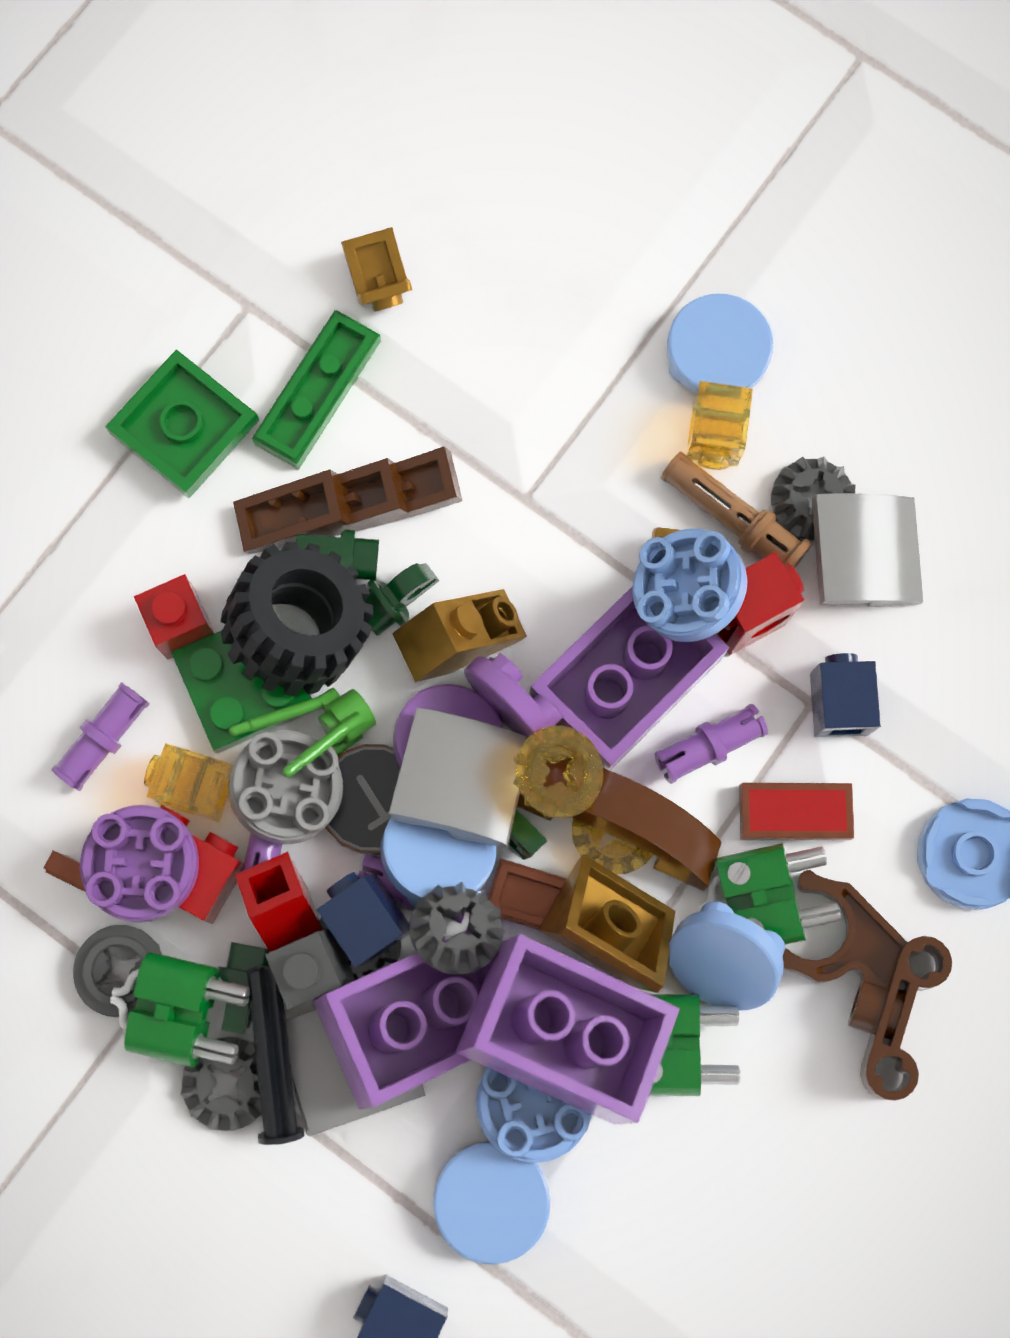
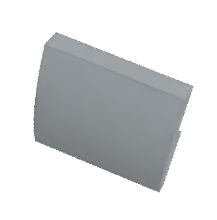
(867, 549)
(458, 778)
(320, 1082)

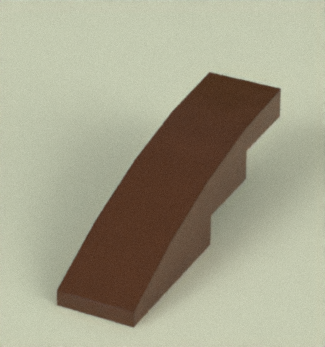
(349, 500)

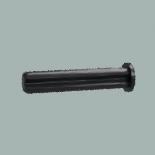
(272, 1059)

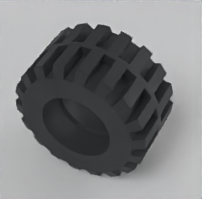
(320, 589)

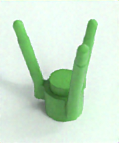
(343, 722)

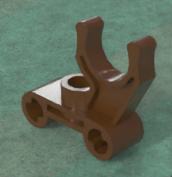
(886, 982)

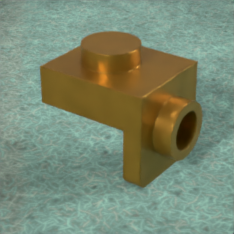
(376, 269)

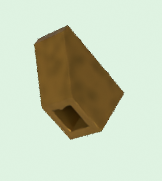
(456, 632)

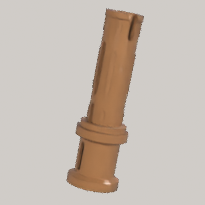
(684, 474)

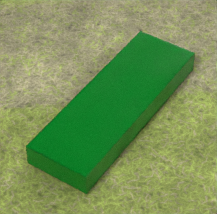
(316, 389)

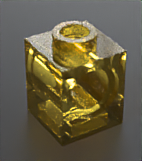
(719, 425)
(188, 782)

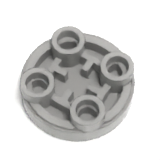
(282, 806)

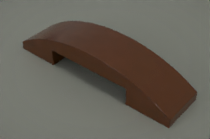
(648, 822)

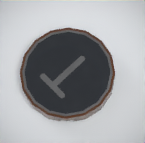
(368, 791)

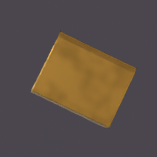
(612, 925)

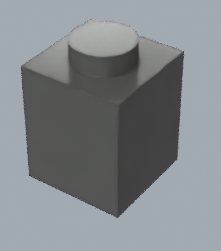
(309, 968)

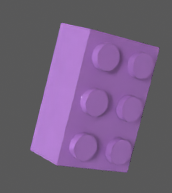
(623, 679)
(399, 1026)
(568, 1030)

